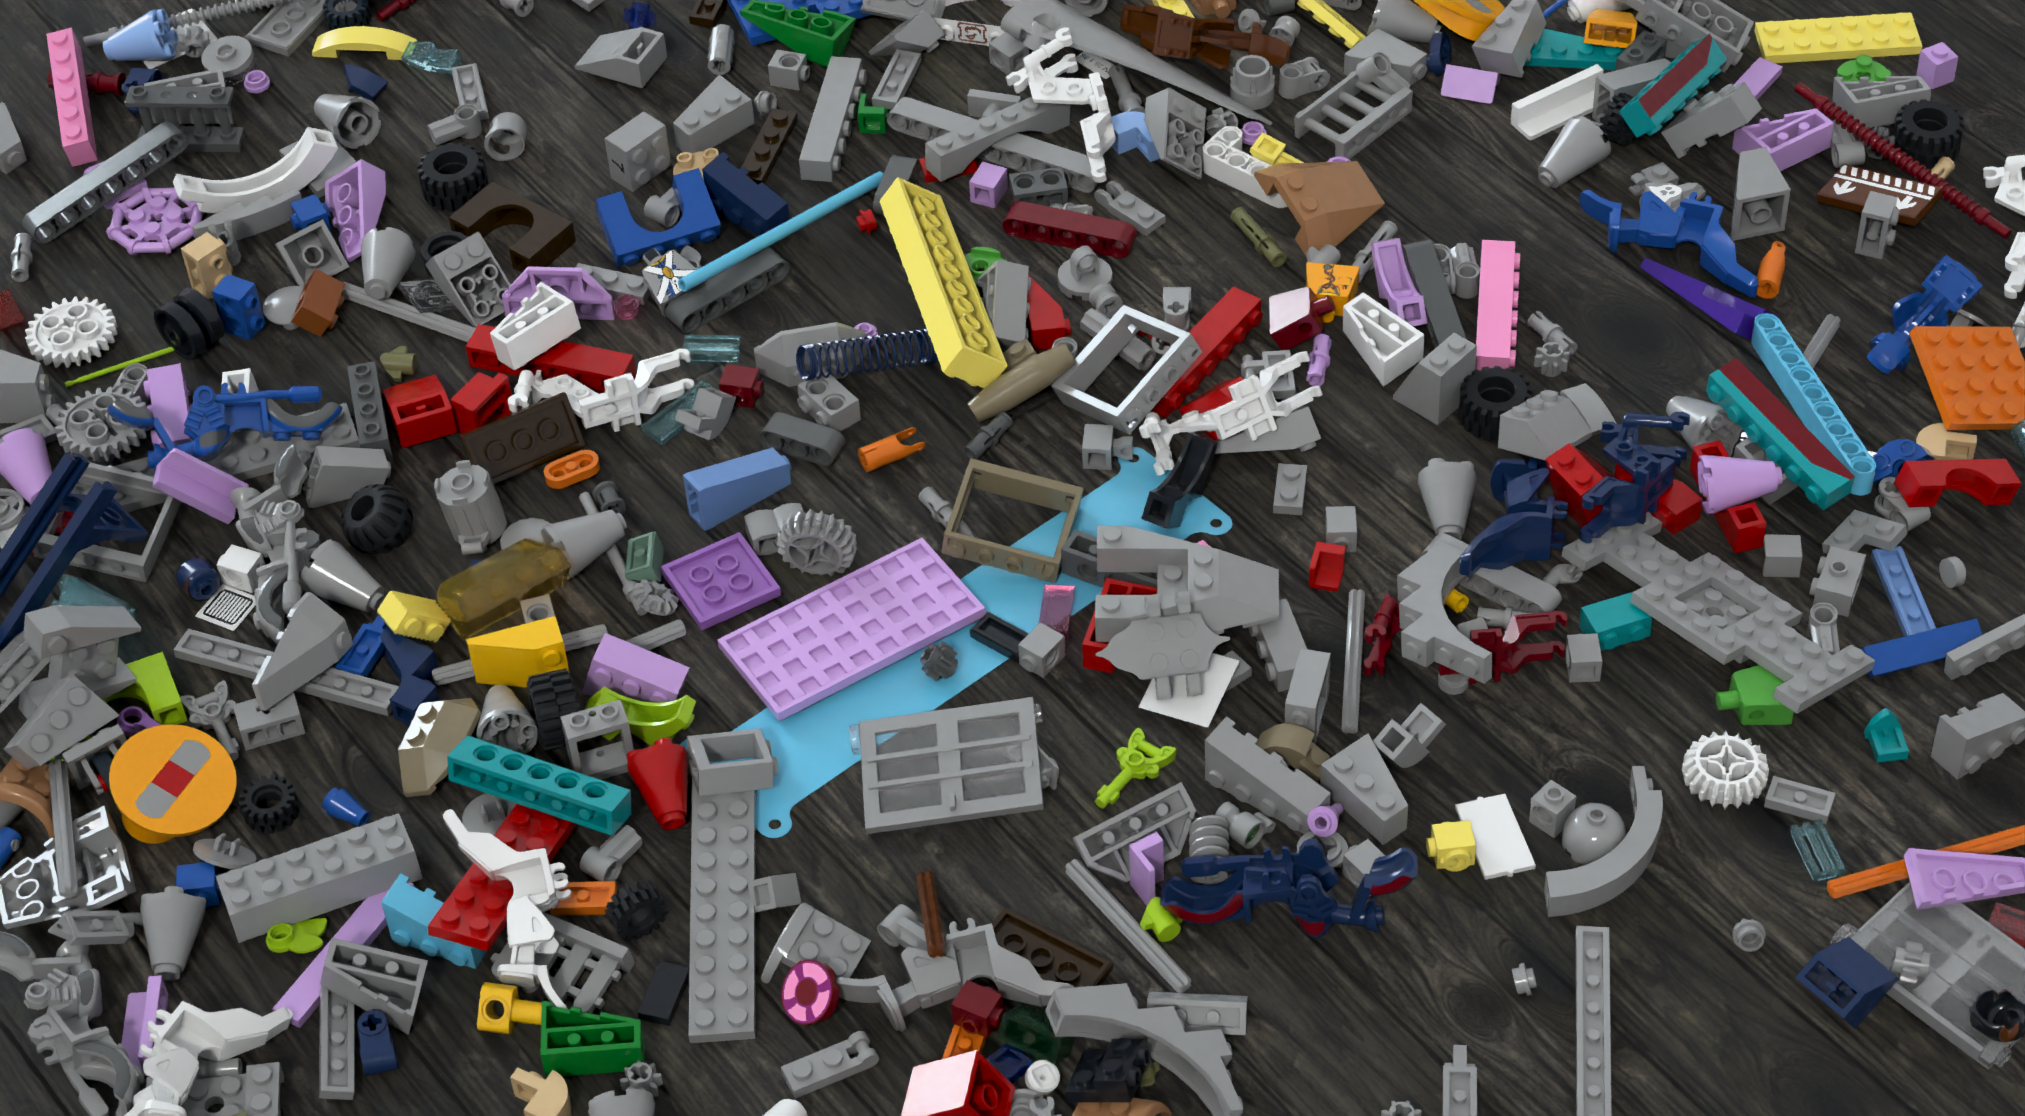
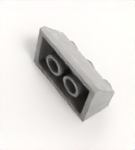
(1542, 426)

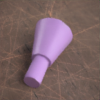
(1324, 819)

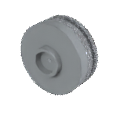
(233, 56)

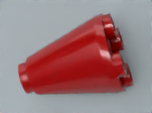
(662, 780)

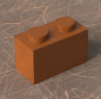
(318, 303)

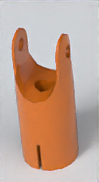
(1771, 271)
(888, 450)

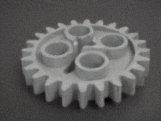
(85, 435)

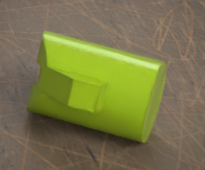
(1160, 921)

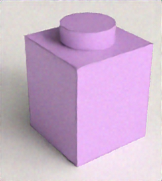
(1937, 65)
(988, 185)

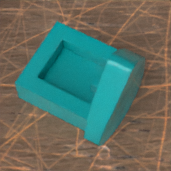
(1886, 737)

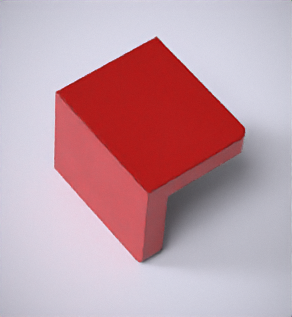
(1327, 566)

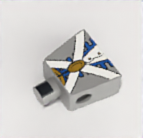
(663, 275)

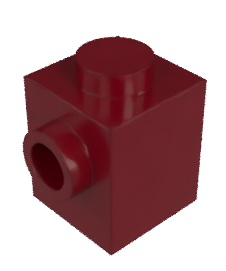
(743, 384)
(977, 1009)

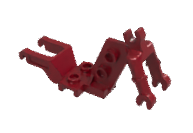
(1505, 650)

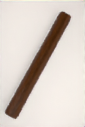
(931, 914)

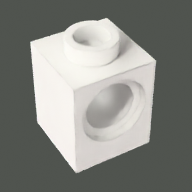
(239, 567)

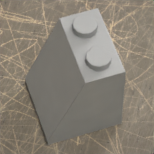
(1759, 196)
(1436, 380)
(22, 389)

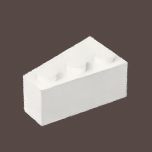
(1382, 338)

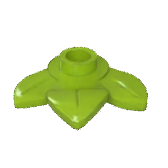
(298, 937)

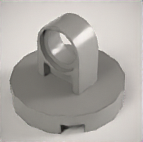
(1083, 273)

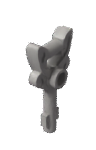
(213, 712)

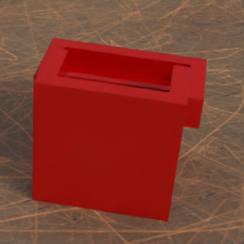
(481, 401)

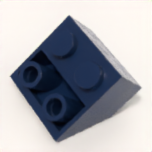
(1847, 980)

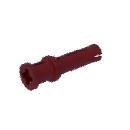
(100, 82)

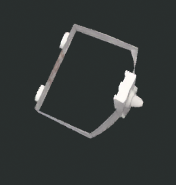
(967, 31)

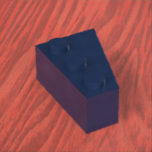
(742, 199)

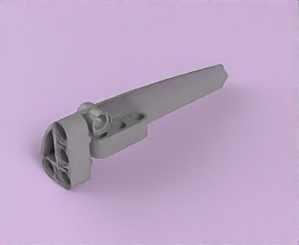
(1039, 20)

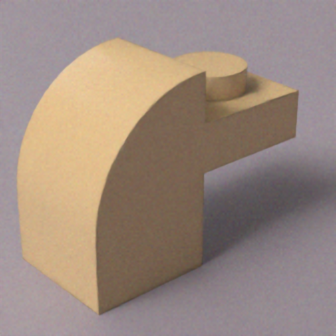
(1946, 444)
(544, 1096)

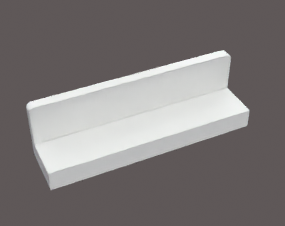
(1555, 104)

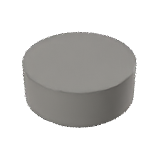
(1952, 572)
(1453, 684)

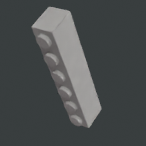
(832, 119)

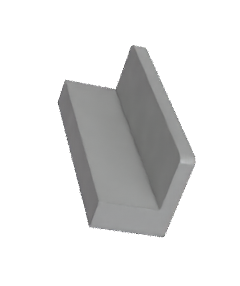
(1205, 1010)

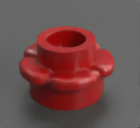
(866, 221)

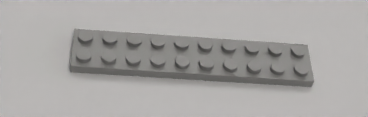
(247, 455)
(722, 918)

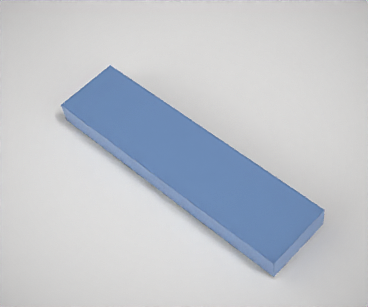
(1902, 591)

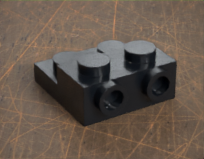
(1109, 1073)

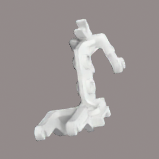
(1049, 88)
(2011, 195)
(622, 397)
(1249, 411)

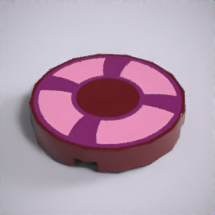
(810, 992)

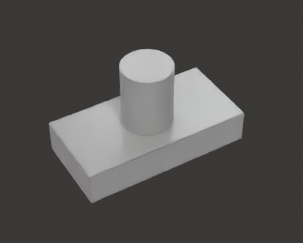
(985, 103)

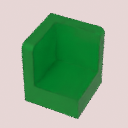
(871, 118)

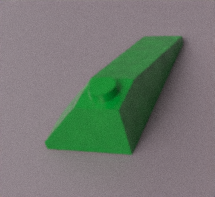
(803, 31)

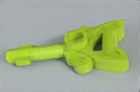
(1135, 766)

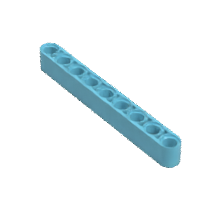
(1811, 399)

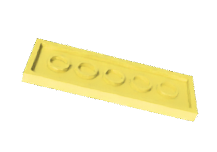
(1838, 38)

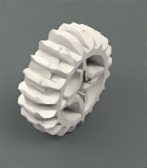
(1725, 769)

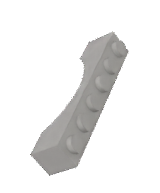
(957, 149)

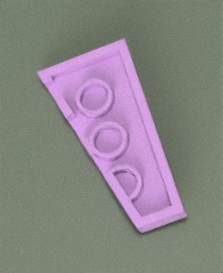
(1961, 877)

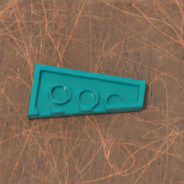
(1570, 51)

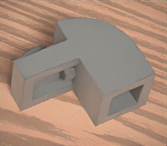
(709, 413)
(1408, 742)

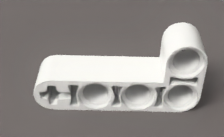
(1228, 164)

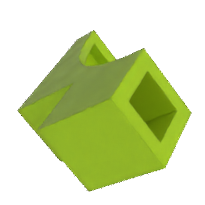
(648, 719)

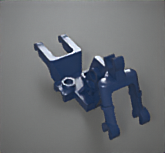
(1626, 501)

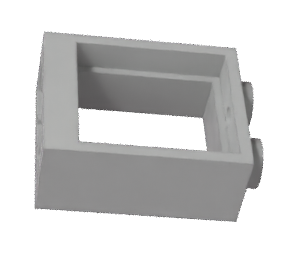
(1309, 690)
(605, 760)
(731, 776)

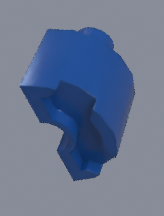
(1894, 454)

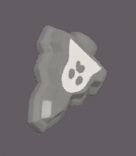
(1673, 194)

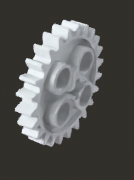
(71, 332)

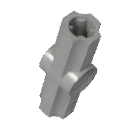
(1134, 352)

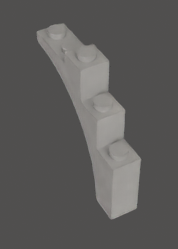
(1427, 631)
(1113, 1013)

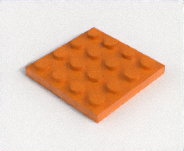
(1973, 375)

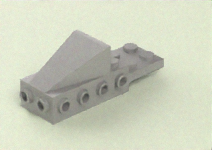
(1688, 21)

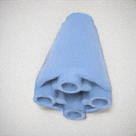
(143, 39)

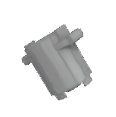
(470, 506)

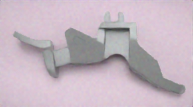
(938, 979)

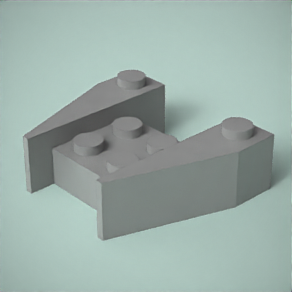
(80, 644)

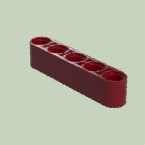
(1069, 229)

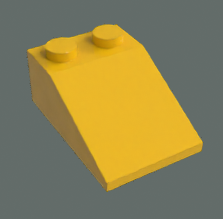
(517, 653)

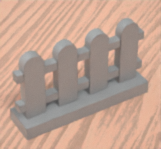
(583, 947)

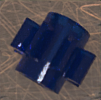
(639, 16)

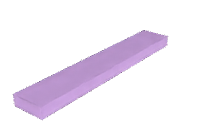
(360, 928)

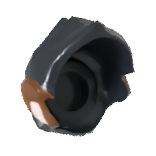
(1998, 1016)

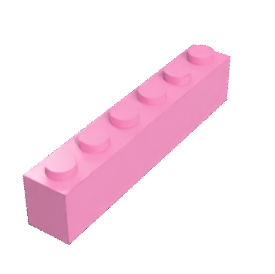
(71, 97)
(1496, 304)

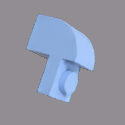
(1132, 133)

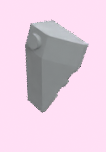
(1292, 432)

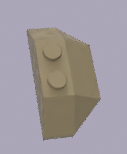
(430, 739)

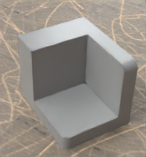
(1782, 555)
(774, 892)

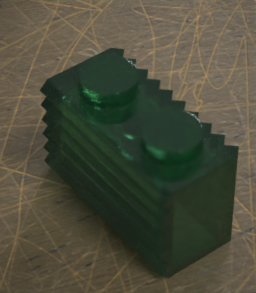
(1033, 1034)

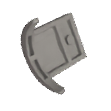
(817, 938)

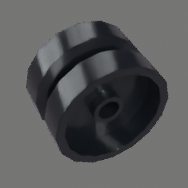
(189, 323)

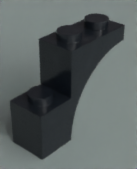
(1185, 481)

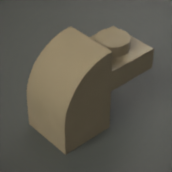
(1296, 748)

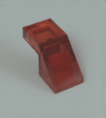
(9, 310)

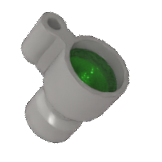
(1244, 826)

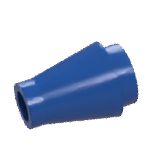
(344, 806)

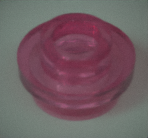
(626, 306)

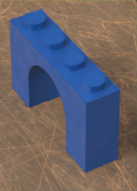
(630, 241)

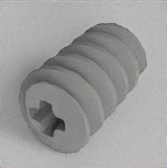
(1208, 837)

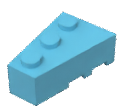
(408, 916)

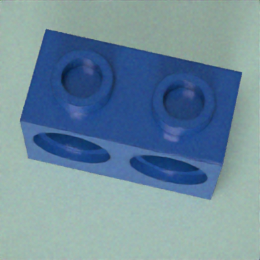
(239, 307)

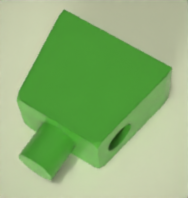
(1753, 699)

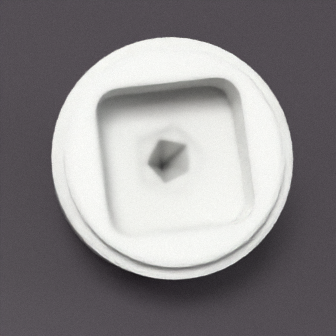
(1042, 1077)

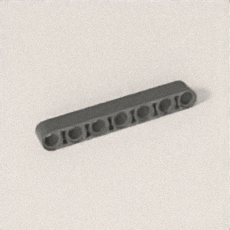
(105, 182)

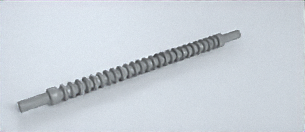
(196, 16)

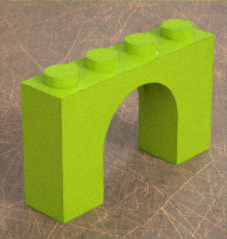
(155, 688)

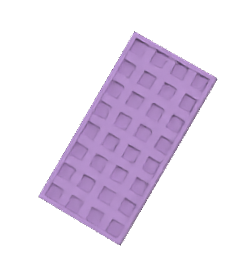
(850, 628)

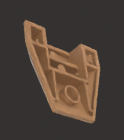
(1324, 197)

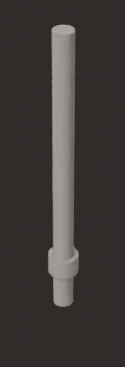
(614, 556)

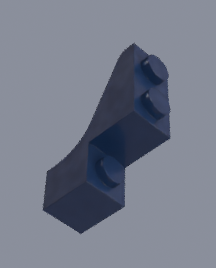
(414, 668)

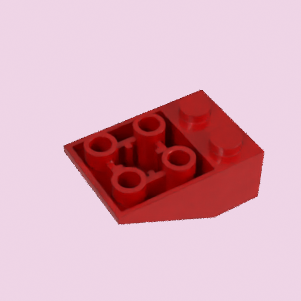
(420, 410)

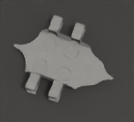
(1165, 646)

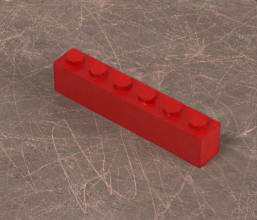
(1216, 336)
(581, 362)

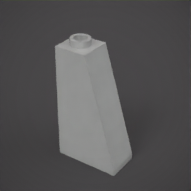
(1626, 80)

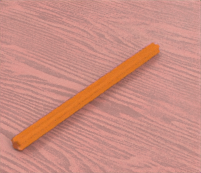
(1897, 870)

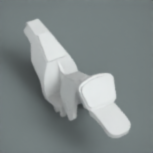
(534, 891)
(192, 1034)

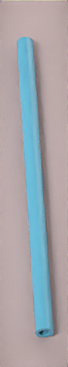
(779, 232)

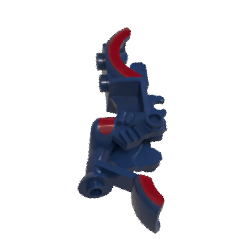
(1289, 878)

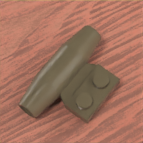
(1022, 378)

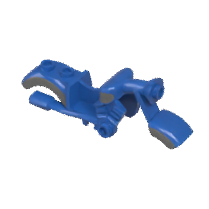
(219, 415)

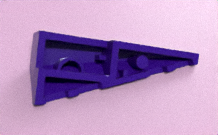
(1726, 309)

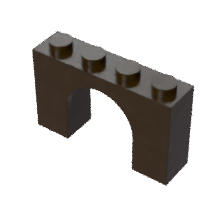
(498, 206)

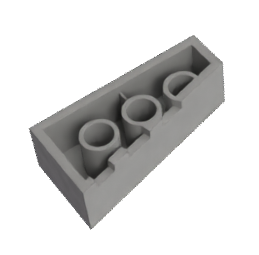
(1260, 778)

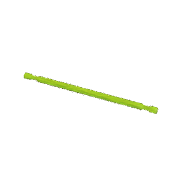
(120, 366)

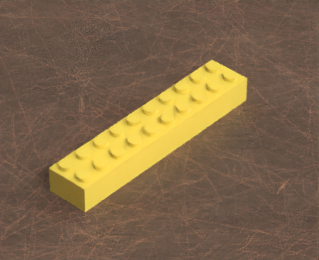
(942, 284)

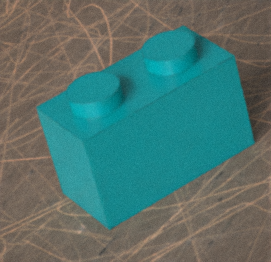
(1615, 621)

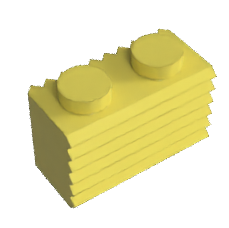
(413, 616)

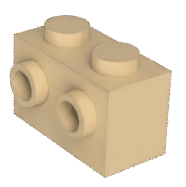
(206, 263)

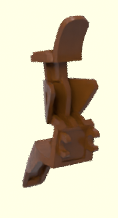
(1206, 38)

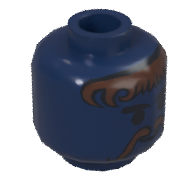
(196, 577)

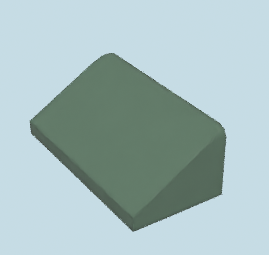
(644, 558)

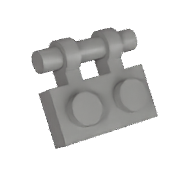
(1284, 385)

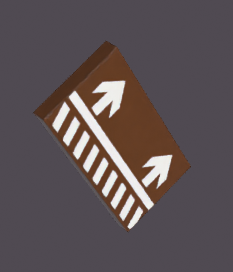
(1852, 185)

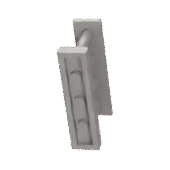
(1360, 132)

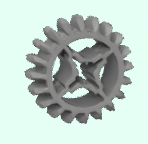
(816, 543)

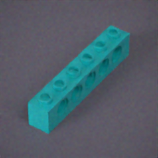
(539, 785)

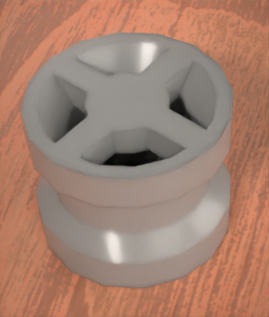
(1286, 28)
(1105, 299)

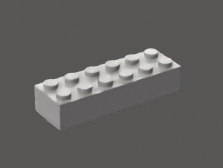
(318, 877)

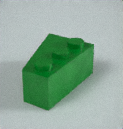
(588, 1042)

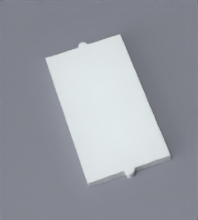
(1497, 836)

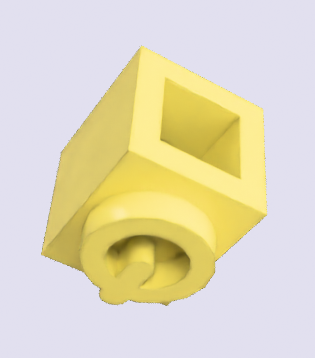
(1452, 845)

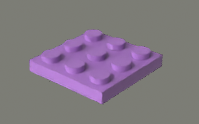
(720, 581)

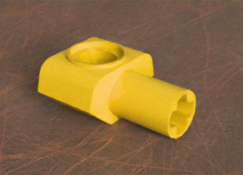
(514, 1009)

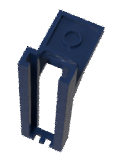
(94, 520)

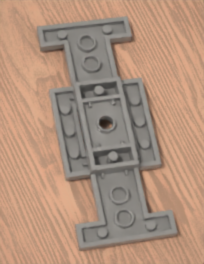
(1683, 601)

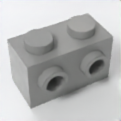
(1876, 225)

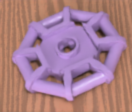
(143, 225)

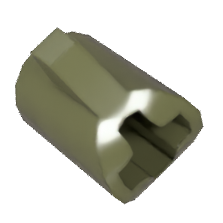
(399, 363)

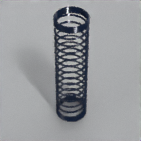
(814, 363)

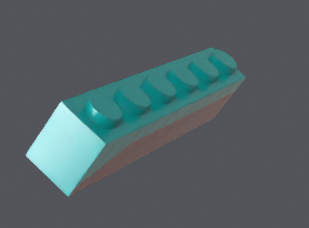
(1673, 87)
(1779, 434)

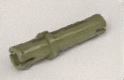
(1273, 253)

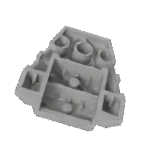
(103, 875)

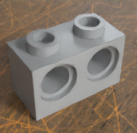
(829, 402)

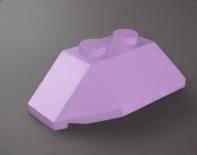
(576, 284)

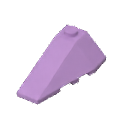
(356, 203)

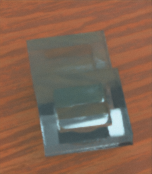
(427, 57)

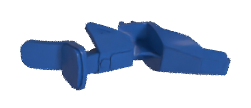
(1664, 228)
(1947, 287)

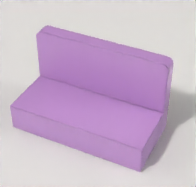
(1469, 84)
(1146, 865)

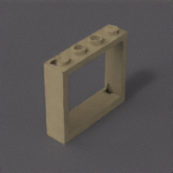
(1020, 487)

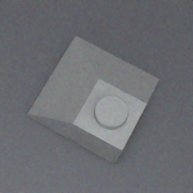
(912, 35)
(311, 250)

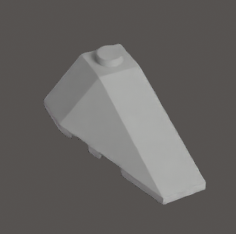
(305, 649)

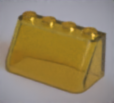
(499, 584)

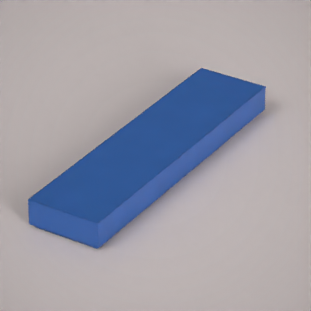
(1920, 647)

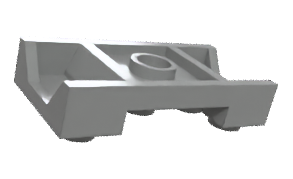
(254, 1092)

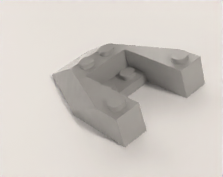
(1220, 584)

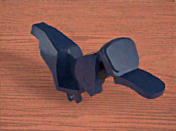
(1528, 524)

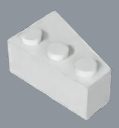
(534, 327)

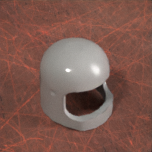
(508, 130)

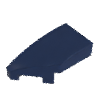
(364, 82)

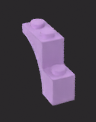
(1395, 282)

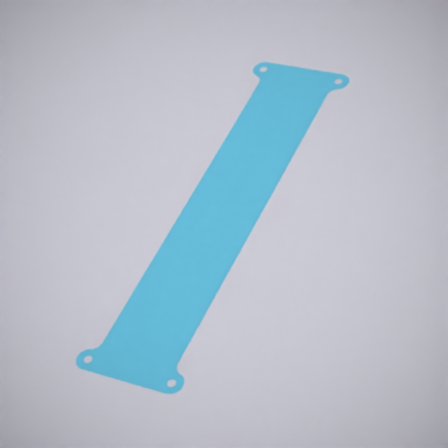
(816, 740)

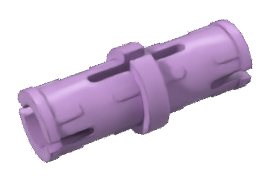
(1319, 360)

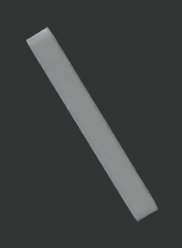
(1012, 151)

